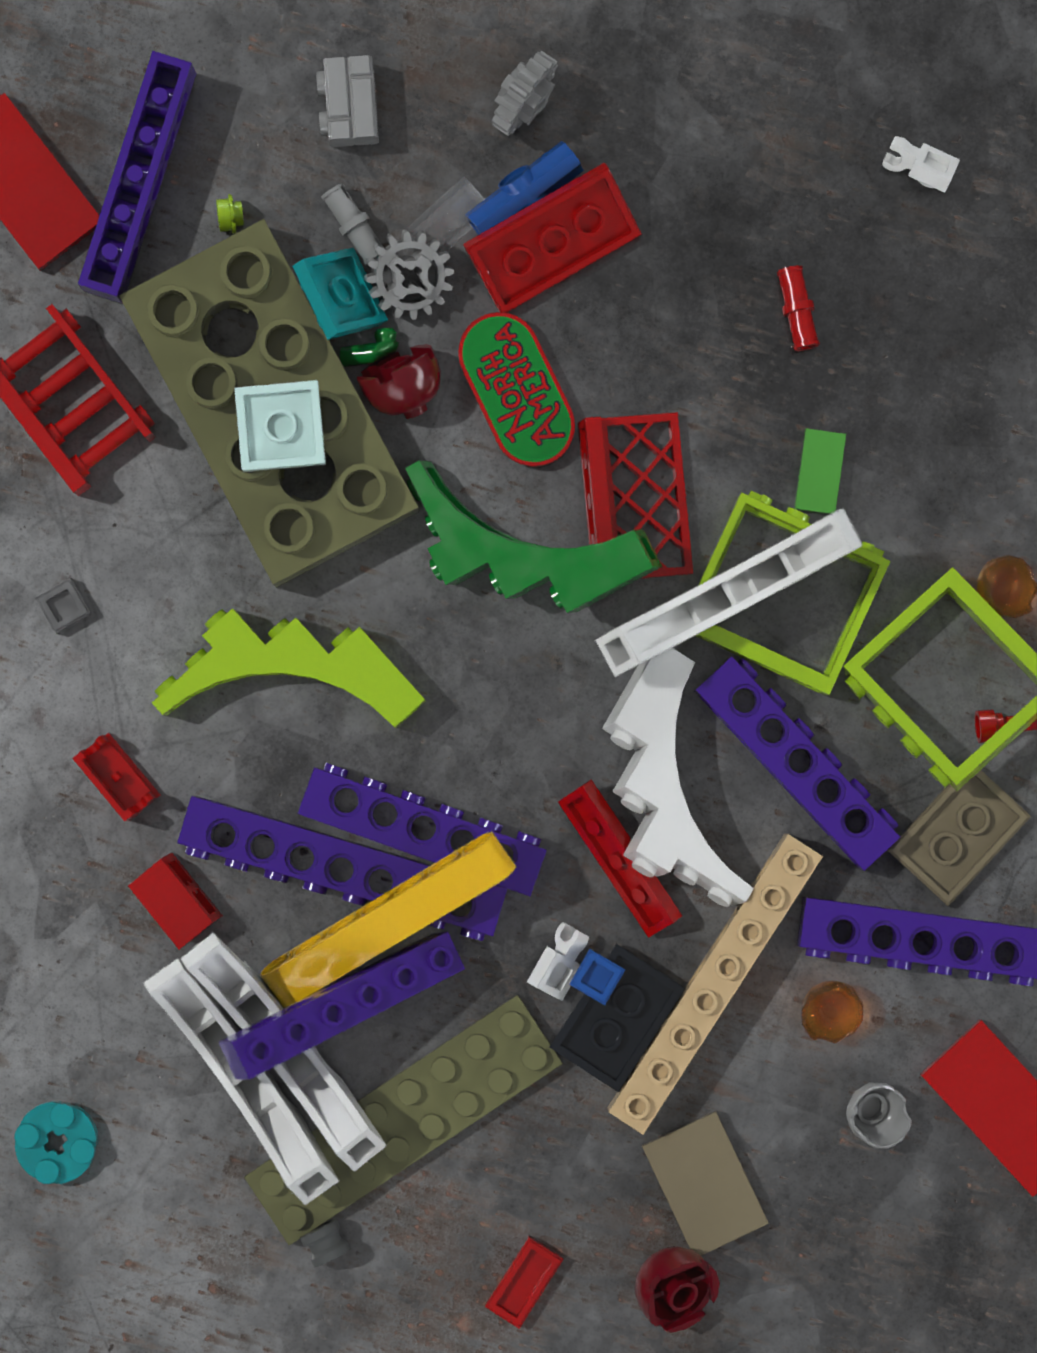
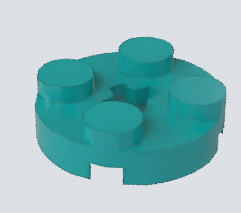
(47, 1164)

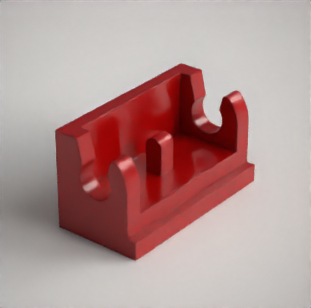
(117, 777)
(175, 900)

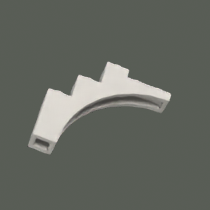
(729, 593)
(650, 783)
(307, 1075)
(259, 1098)

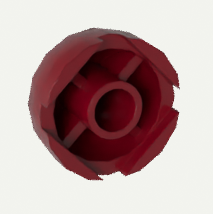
(402, 382)
(675, 1288)

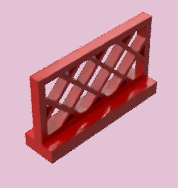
(600, 489)

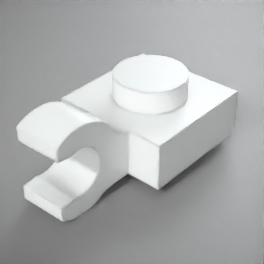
(926, 163)
(558, 966)

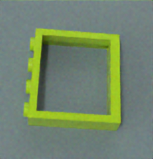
(792, 522)
(891, 714)

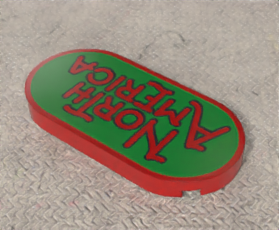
(516, 389)

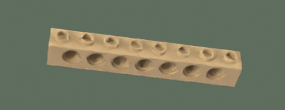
(714, 983)

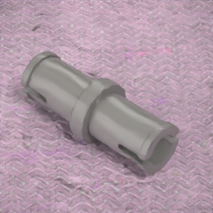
(352, 221)

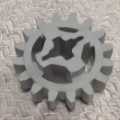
(524, 93)
(421, 261)

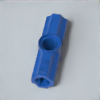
(526, 187)

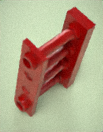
(50, 437)

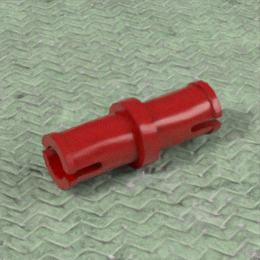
(798, 308)

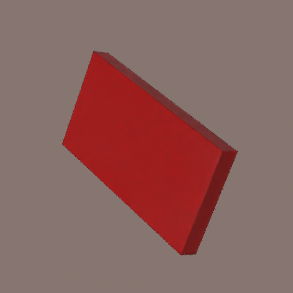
(36, 194)
(552, 238)
(992, 1097)

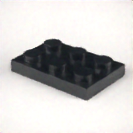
(615, 1035)

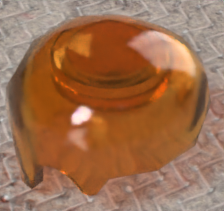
(1007, 586)
(831, 1011)

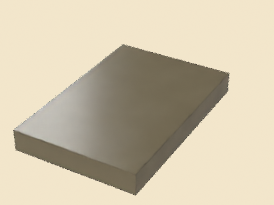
(958, 835)
(705, 1184)

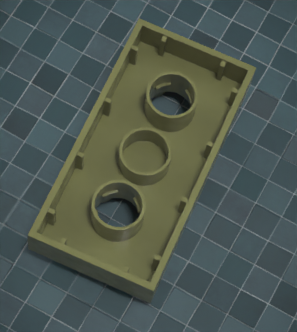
(289, 347)

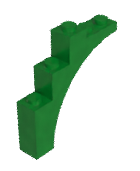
(471, 545)

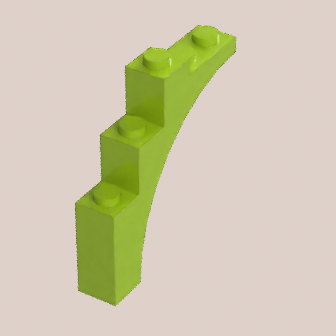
(293, 651)

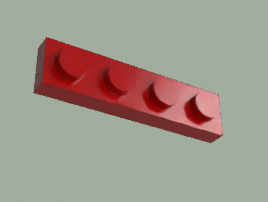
(607, 843)

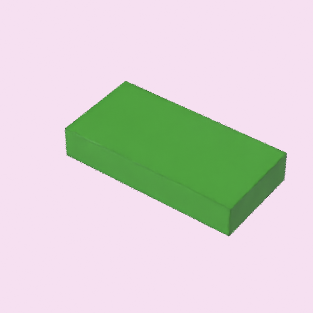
(820, 471)

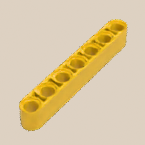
(388, 919)

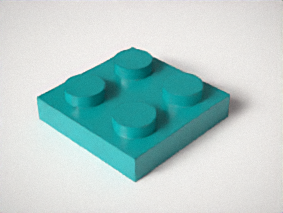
(339, 293)

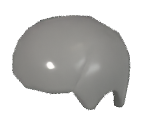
(878, 1115)

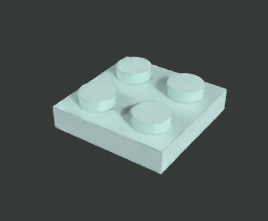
(280, 426)

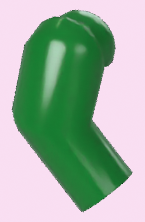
(371, 352)

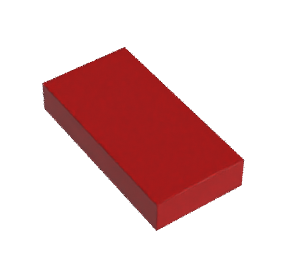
(524, 1282)

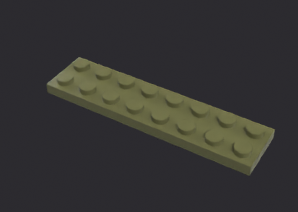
(421, 1112)

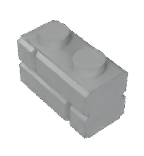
(349, 101)

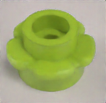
(229, 214)

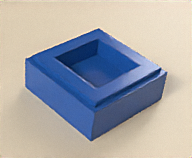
(597, 976)

